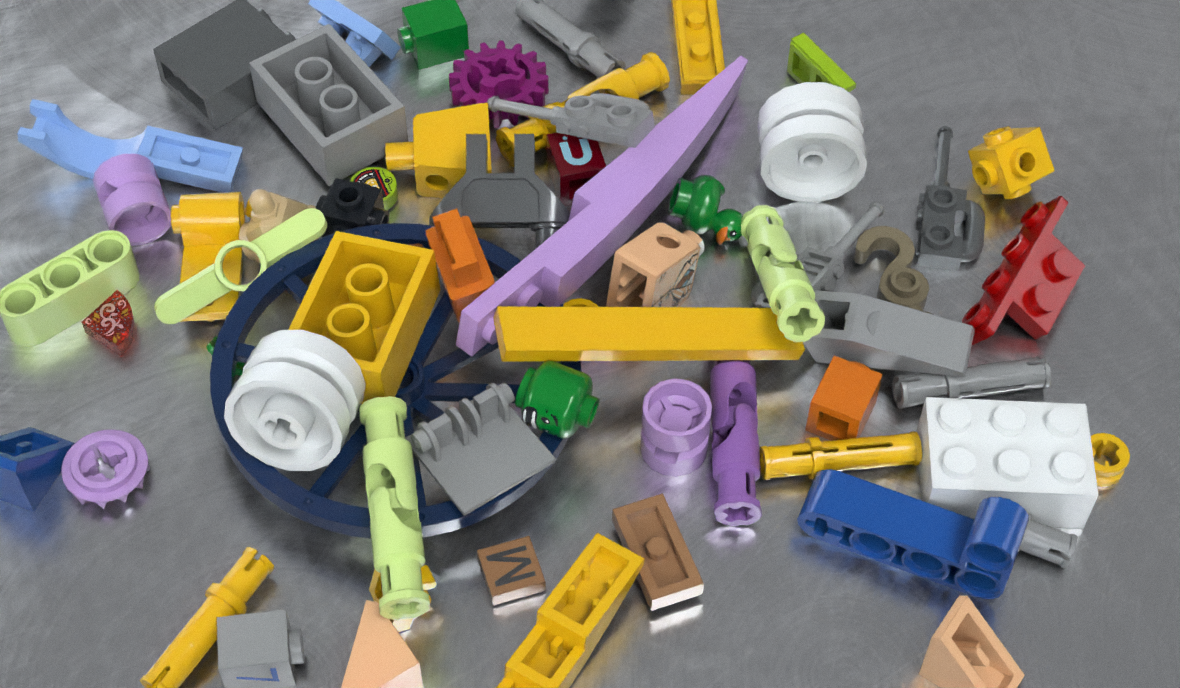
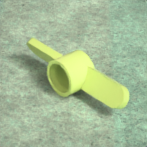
(213, 283)

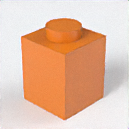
(843, 400)

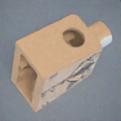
(655, 268)

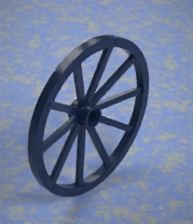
(313, 504)

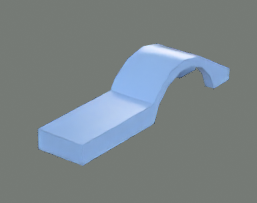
(173, 154)

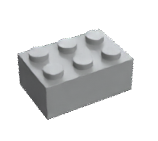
(328, 103)

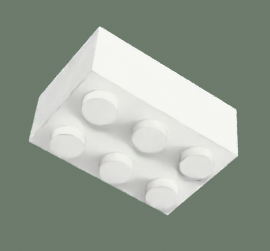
(1010, 451)

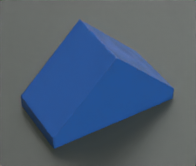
(29, 465)

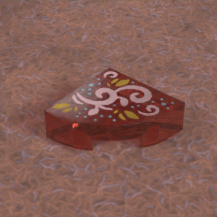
(112, 323)

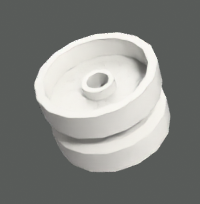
(811, 142)
(295, 400)

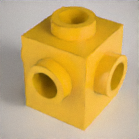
(1010, 161)

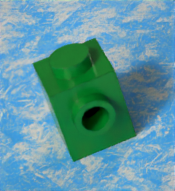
(433, 32)

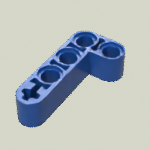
(917, 535)

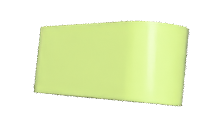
(67, 288)

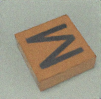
(511, 570)

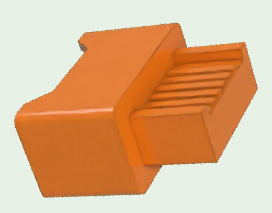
(459, 259)

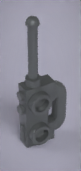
(940, 211)

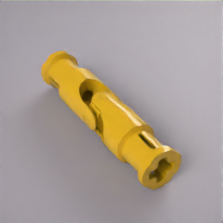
(631, 83)

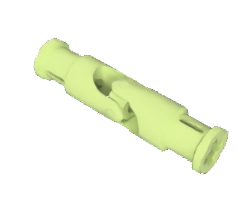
(782, 280)
(393, 508)

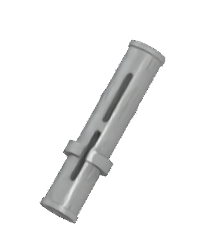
(582, 47)
(978, 381)

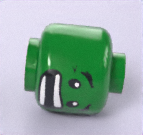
(557, 399)

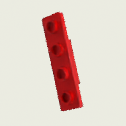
(1031, 279)

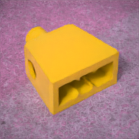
(439, 147)

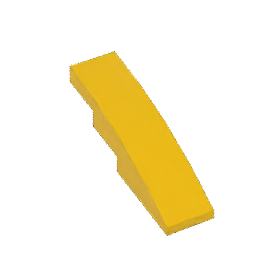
(574, 617)

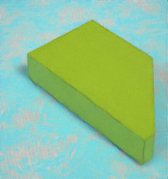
(812, 64)

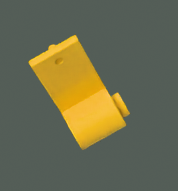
(206, 226)

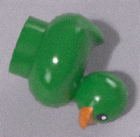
(697, 207)

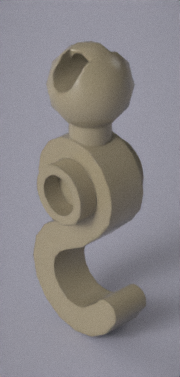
(899, 281)

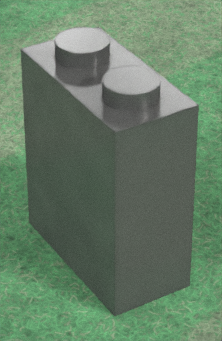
(211, 61)

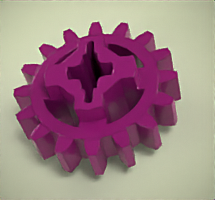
(500, 74)

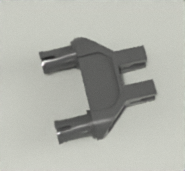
(504, 198)

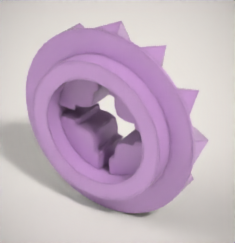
(116, 448)

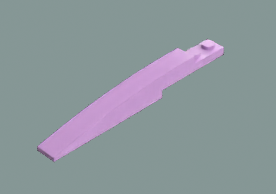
(606, 211)

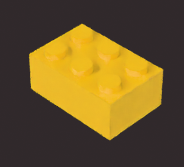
(373, 304)

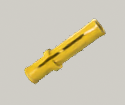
(840, 455)
(200, 632)

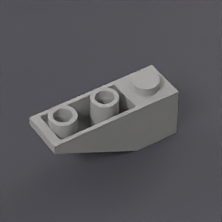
(889, 336)

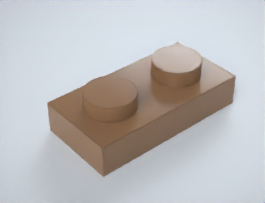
(668, 567)

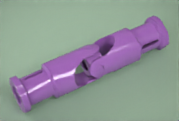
(735, 441)

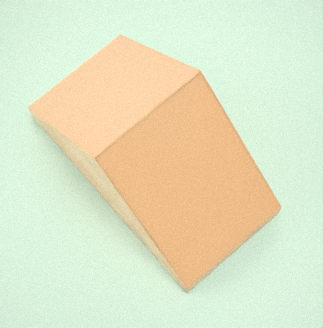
(968, 652)
(380, 655)

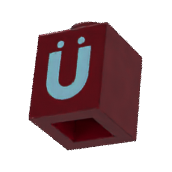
(572, 163)

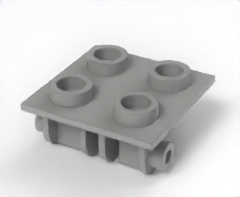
(479, 448)

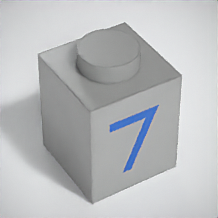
(258, 650)

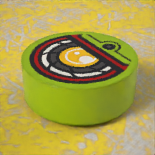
(382, 179)

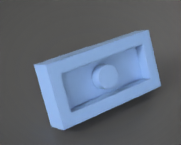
(363, 36)

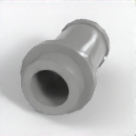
(1048, 543)

